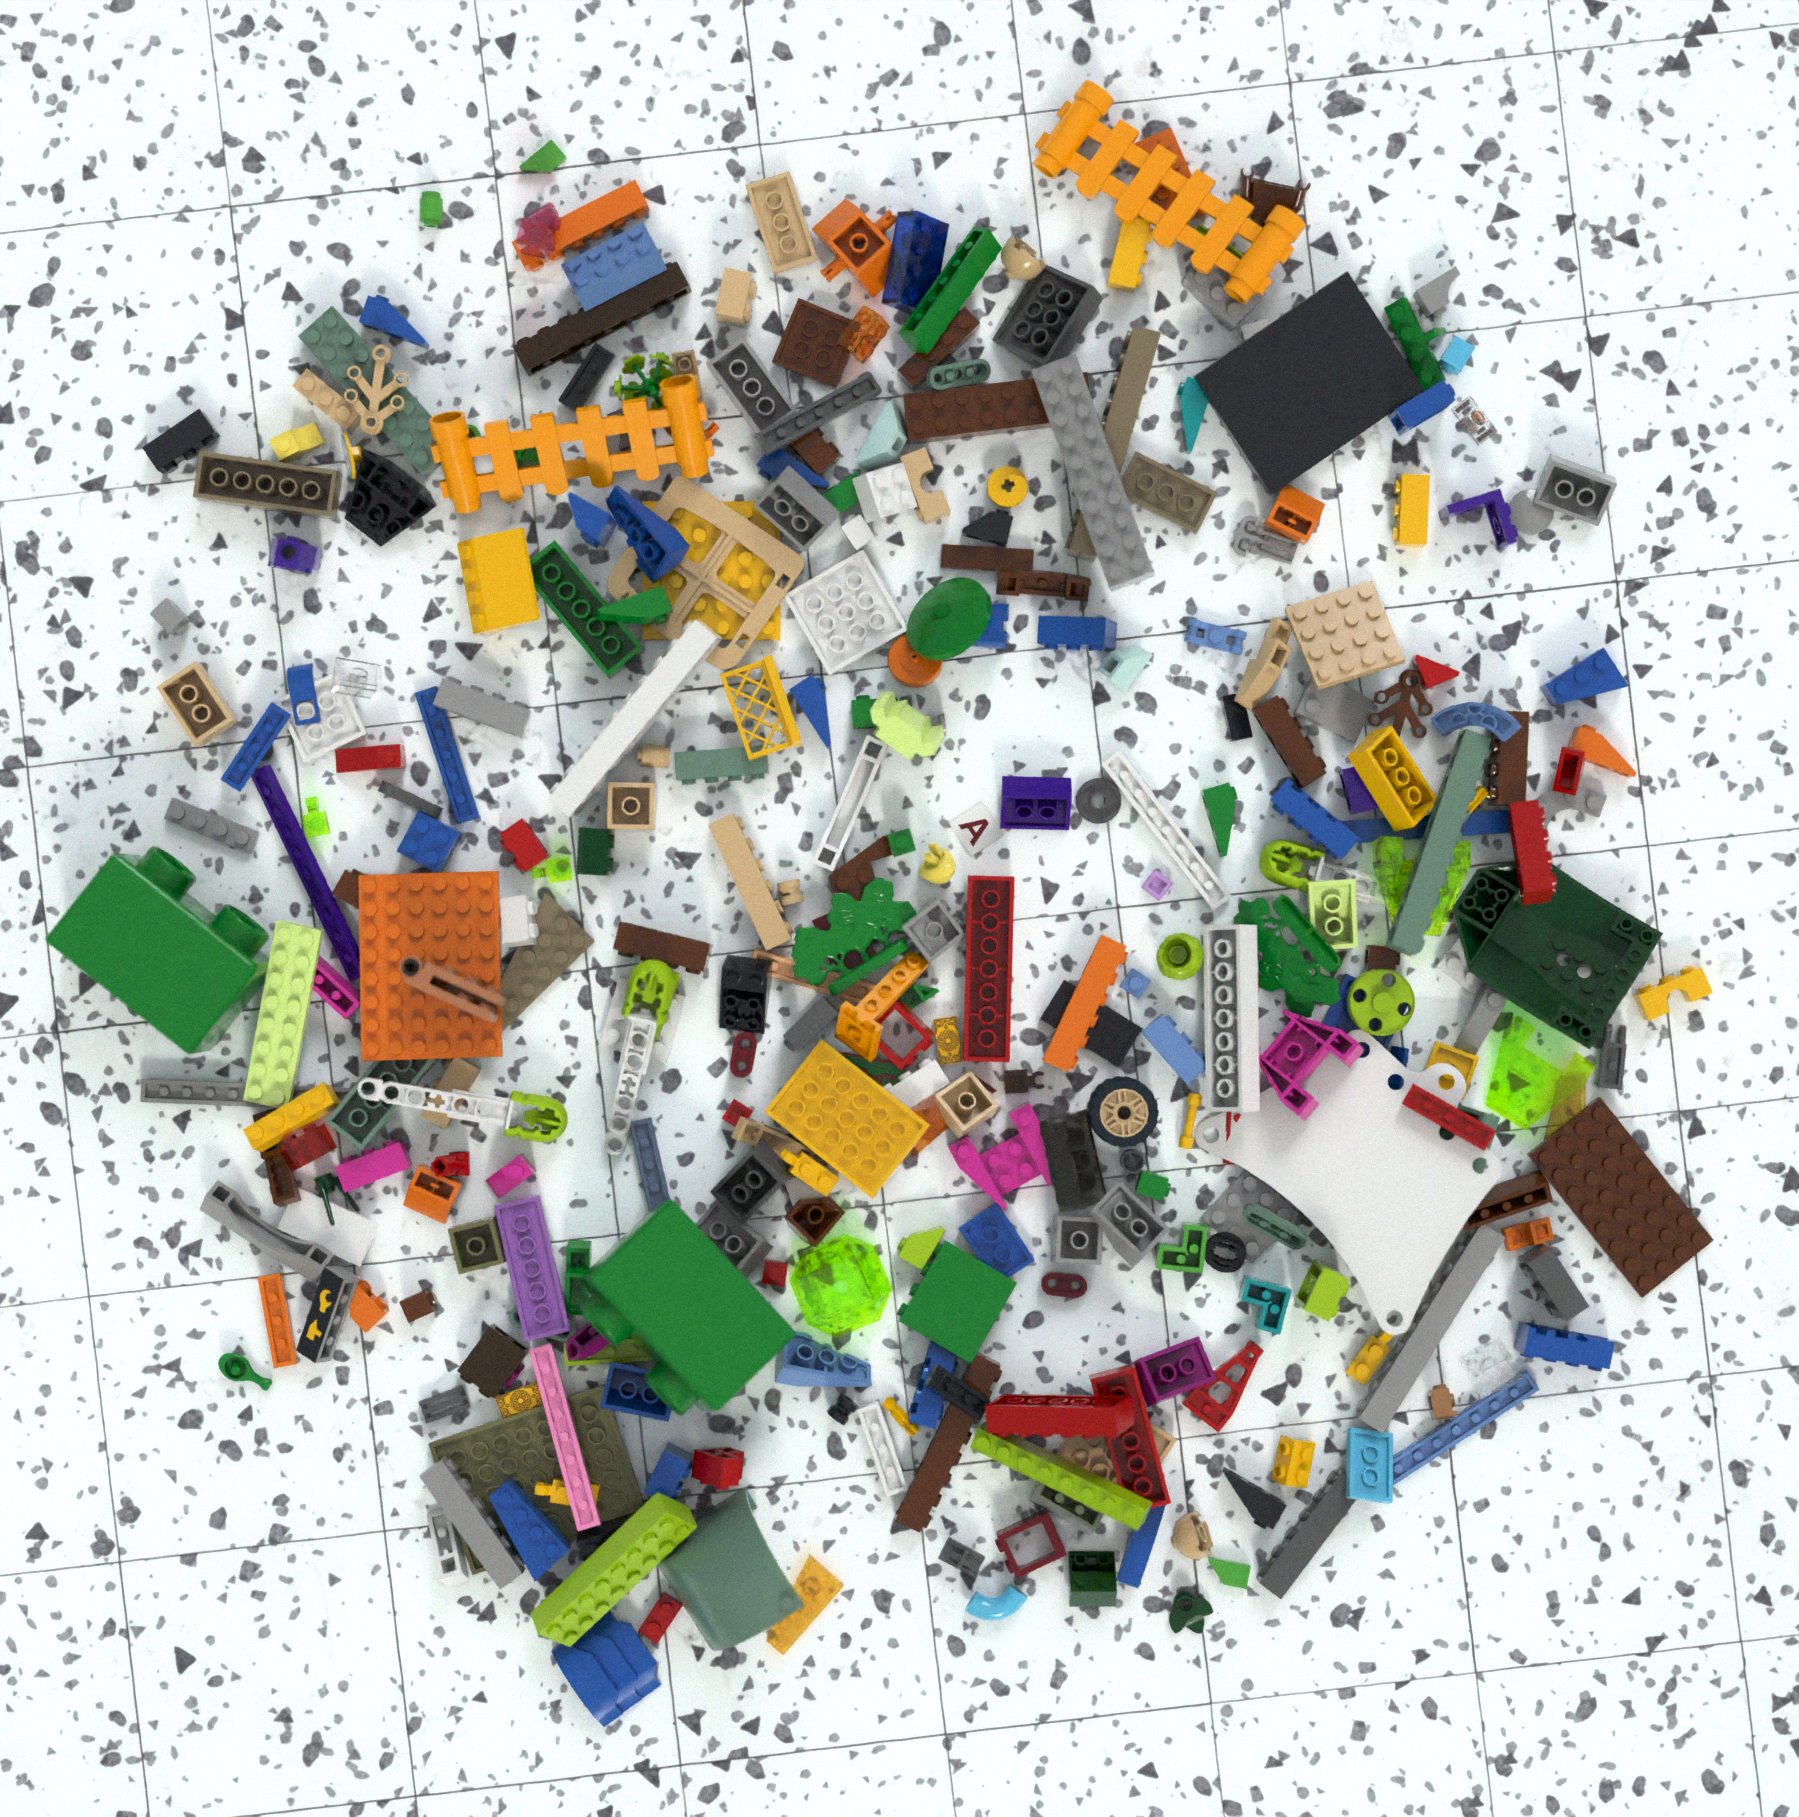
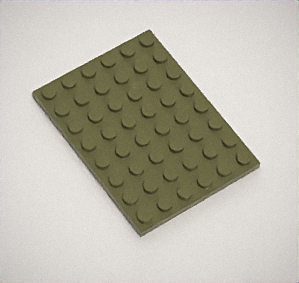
(526, 1452)

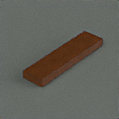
(986, 558)

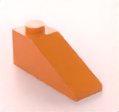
(1599, 751)

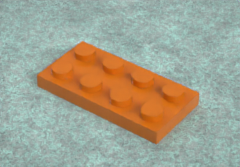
(1164, 197)

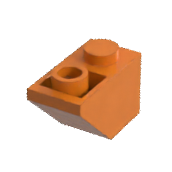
(366, 1307)

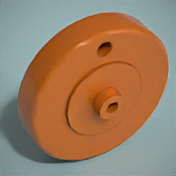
(909, 667)

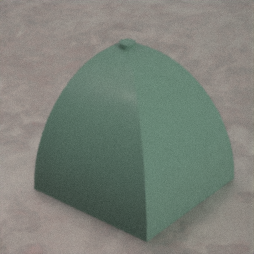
(729, 1575)

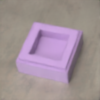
(1157, 885)

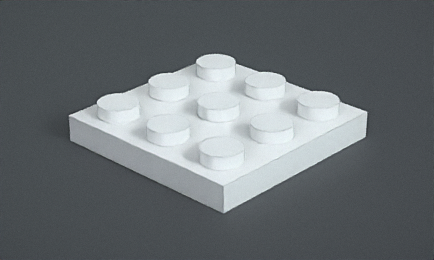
(338, 724)
(616, 1024)

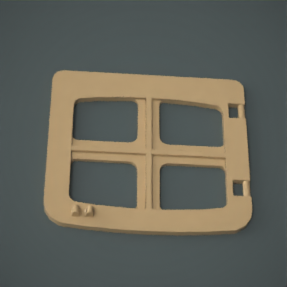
(703, 576)

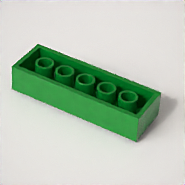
(576, 604)

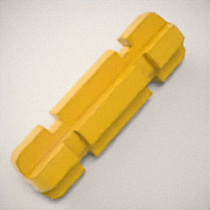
(900, 1416)

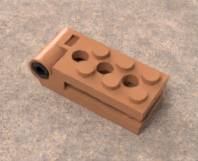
(428, 976)

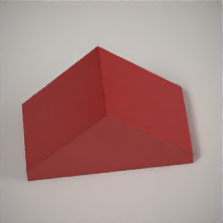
(1432, 672)
(1569, 771)

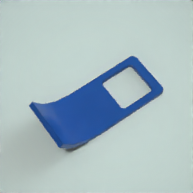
(302, 689)

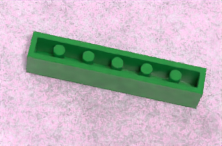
(950, 290)

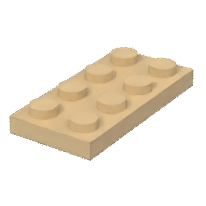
(781, 222)

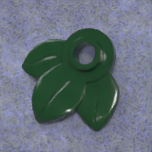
(1189, 1615)

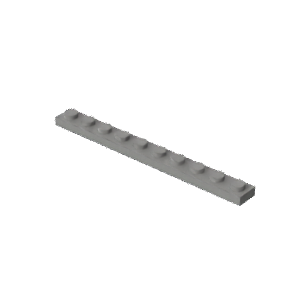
(209, 1092)

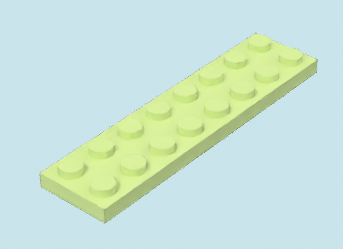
(283, 1014)

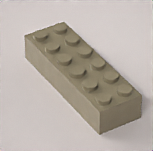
(267, 485)

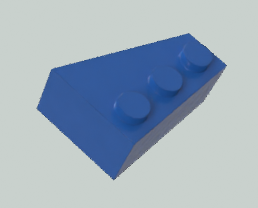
(1076, 633)
(1584, 679)

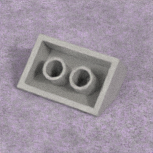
(1574, 489)

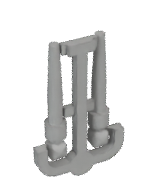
(1240, 533)

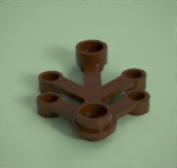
(1402, 707)

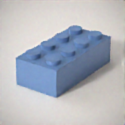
(614, 266)

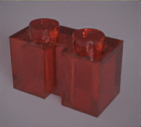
(307, 1147)

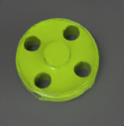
(1380, 1002)

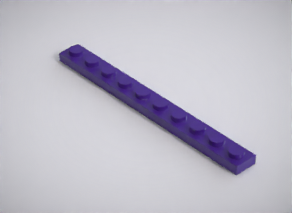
(308, 870)

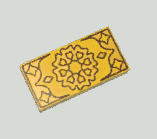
(947, 1040)
(519, 1400)

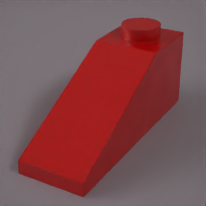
(370, 758)

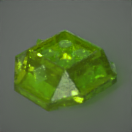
(847, 1261)

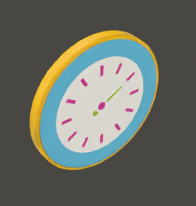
(351, 455)

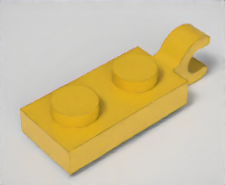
(810, 1171)
(1369, 1357)
(558, 1491)

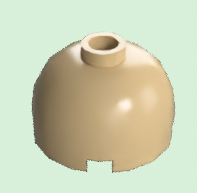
(1020, 260)
(1192, 1536)

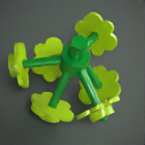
(649, 386)

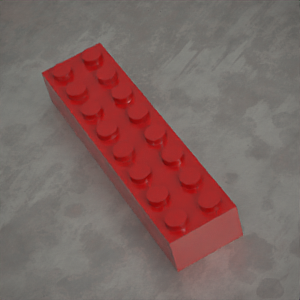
(988, 968)

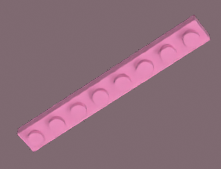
(565, 1437)

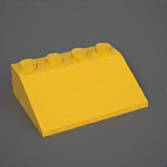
(498, 581)

